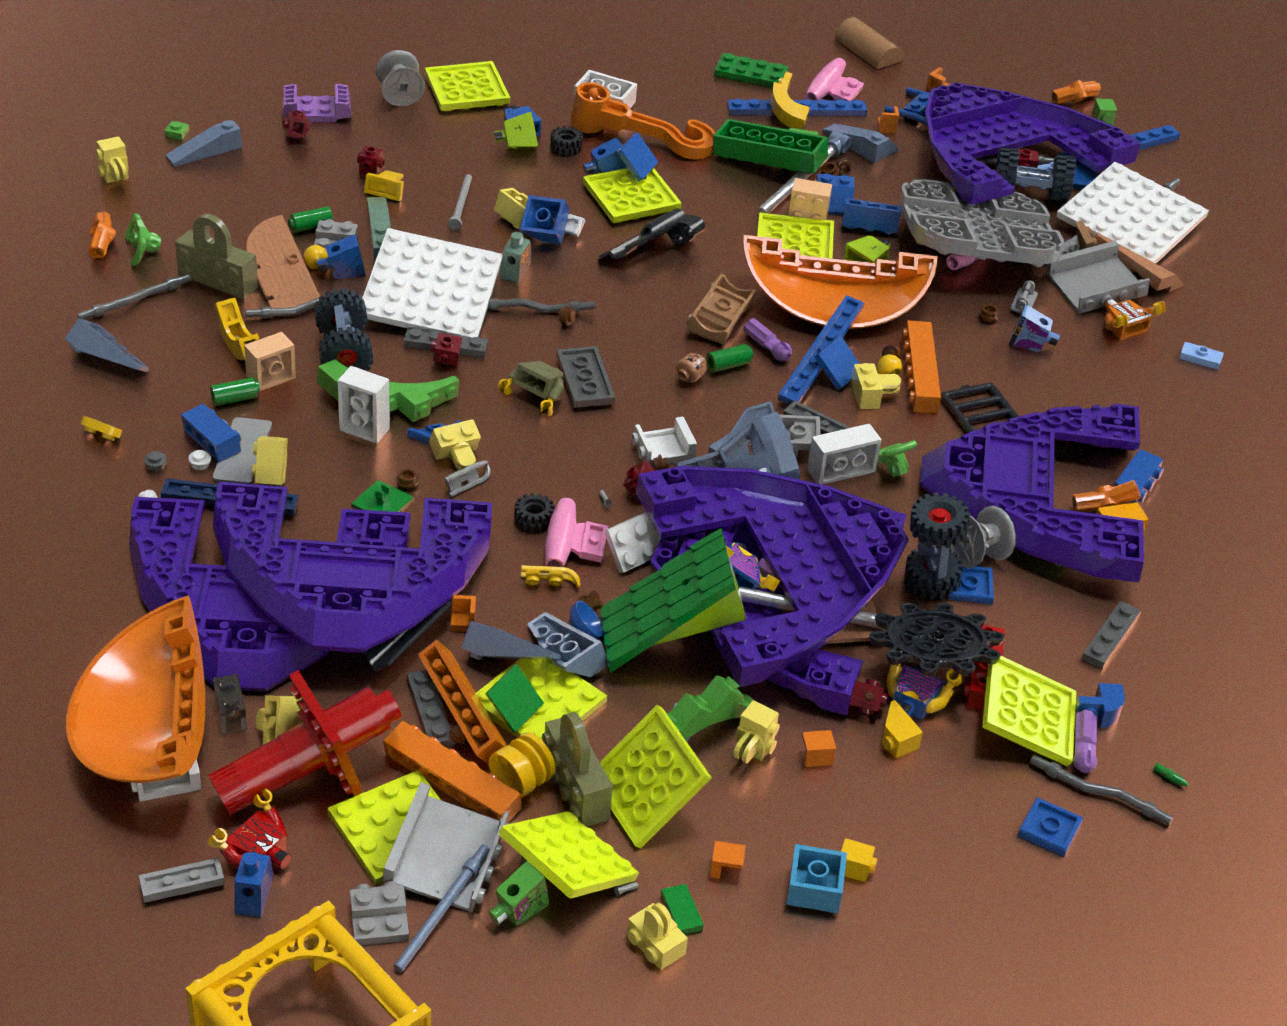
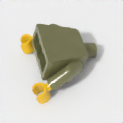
(538, 379)

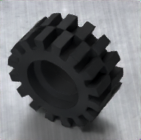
(566, 141)
(533, 504)

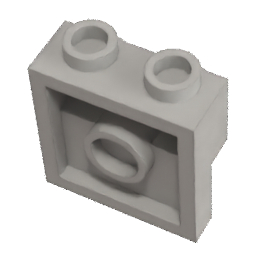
(330, 232)
(801, 430)
(379, 914)

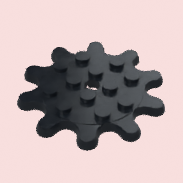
(936, 639)

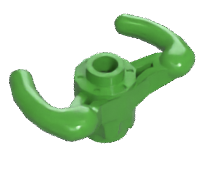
(142, 239)
(894, 457)

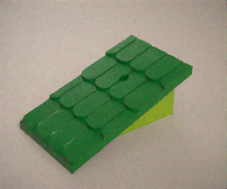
(677, 601)

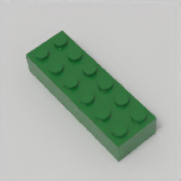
(770, 146)

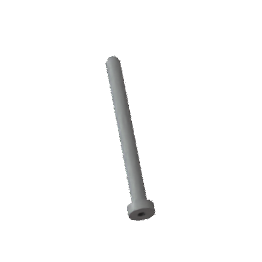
(455, 222)

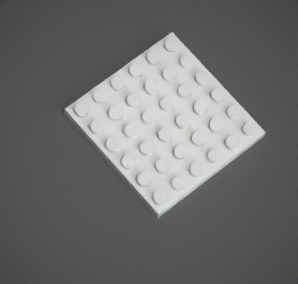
(1133, 212)
(431, 284)

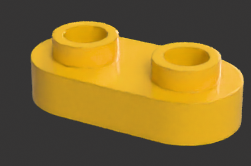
(92, 425)

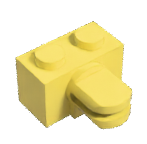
(112, 159)
(511, 206)
(870, 385)
(456, 442)
(270, 460)
(277, 716)
(756, 732)
(657, 935)

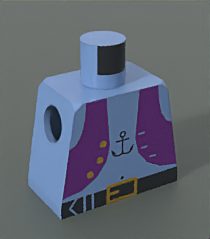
(1033, 331)

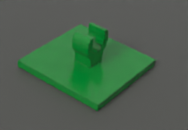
(382, 498)
(514, 698)

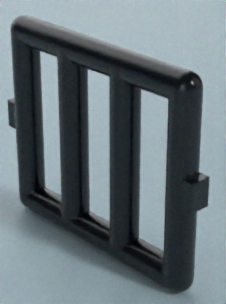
(965, 390)

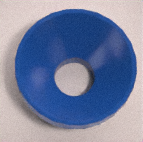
(585, 619)

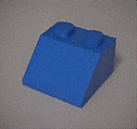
(842, 188)
(545, 219)

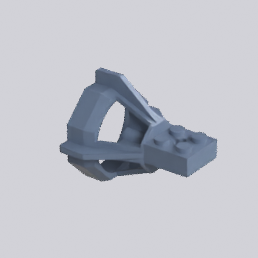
(768, 442)

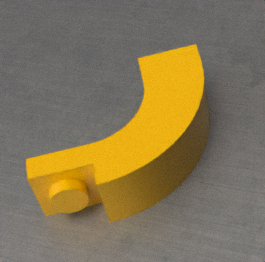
(784, 107)
(233, 328)

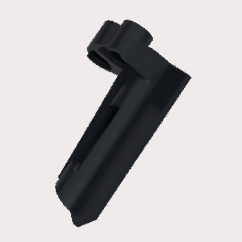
(679, 227)
(389, 650)

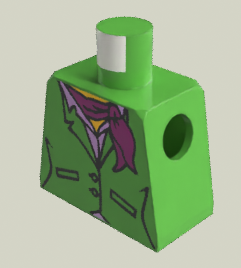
(520, 896)

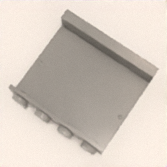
(1094, 277)
(436, 845)

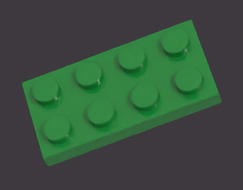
(749, 70)

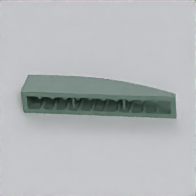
(378, 222)

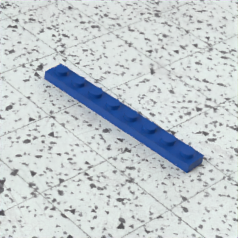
(817, 108)
(1150, 138)
(809, 367)

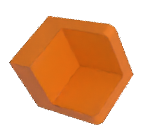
(936, 79)
(888, 121)
(462, 612)
(819, 748)
(726, 855)

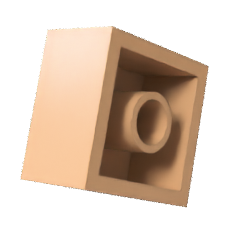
(810, 199)
(270, 360)

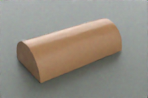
(868, 43)

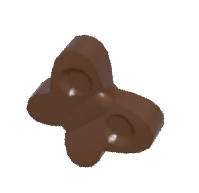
(592, 600)

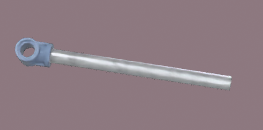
(836, 143)
(782, 602)

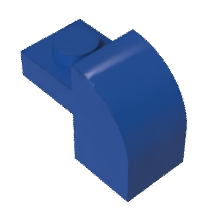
(1105, 705)

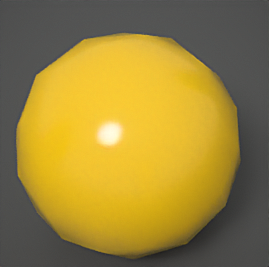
(313, 254)
(889, 365)

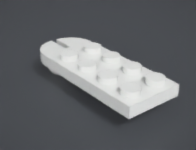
(632, 542)

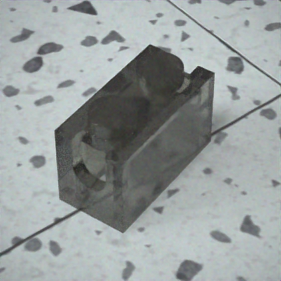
(228, 700)

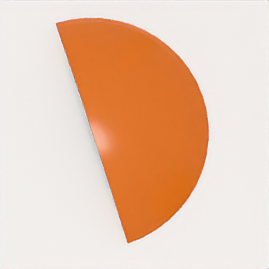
(817, 285)
(142, 700)

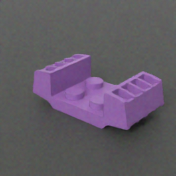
(318, 108)

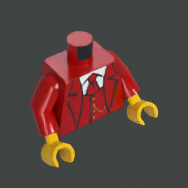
(260, 834)

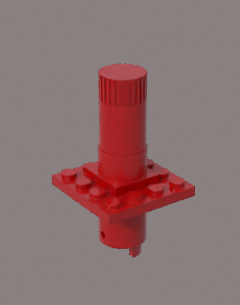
(316, 742)

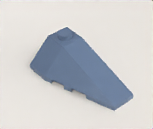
(213, 141)
(865, 142)
(97, 341)
(497, 644)
(578, 650)

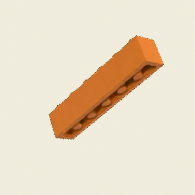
(921, 367)
(462, 700)
(452, 773)

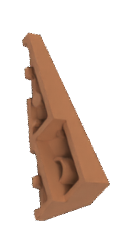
(1159, 276)

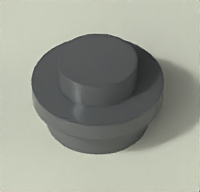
(155, 461)

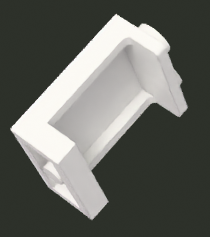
(673, 443)
(186, 783)

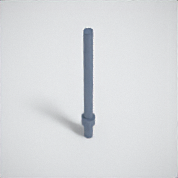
(469, 869)

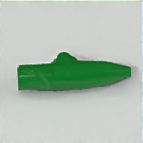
(1170, 775)

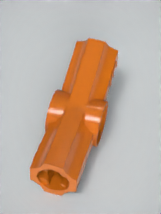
(1075, 92)
(102, 235)
(1106, 496)

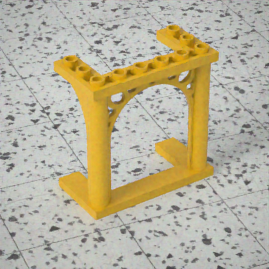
(325, 943)

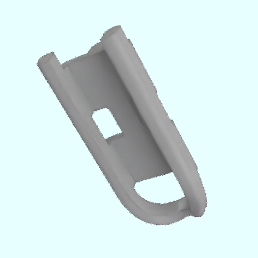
(470, 474)

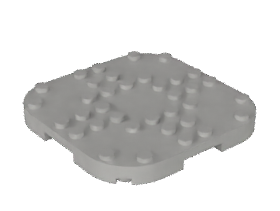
(995, 229)

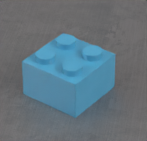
(816, 878)

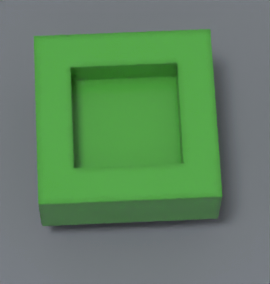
(176, 130)

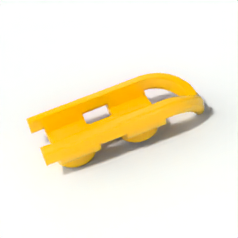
(554, 576)

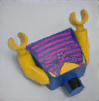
(747, 569)
(917, 692)

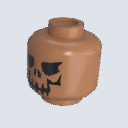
(691, 367)

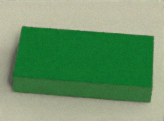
(682, 908)

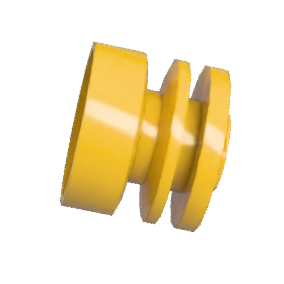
(523, 763)

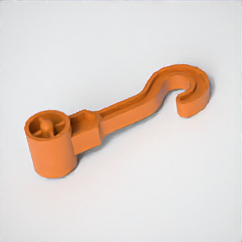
(595, 110)

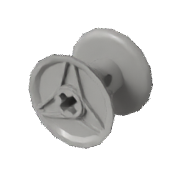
(400, 78)
(989, 535)

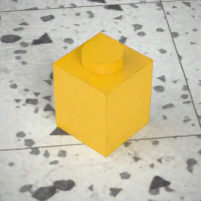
(859, 859)

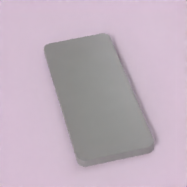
(239, 466)

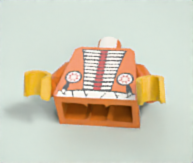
(1130, 319)

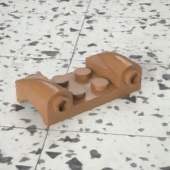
(719, 310)

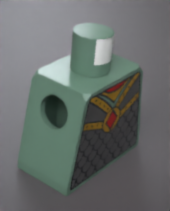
(516, 250)

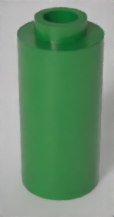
(308, 219)
(729, 358)
(234, 391)

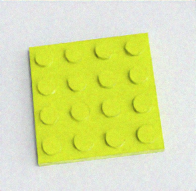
(467, 86)
(628, 199)
(808, 235)
(559, 690)
(1030, 710)
(652, 776)
(375, 819)
(568, 854)

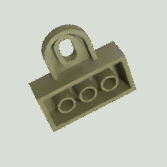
(216, 260)
(578, 770)

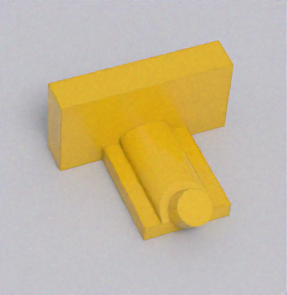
(385, 185)

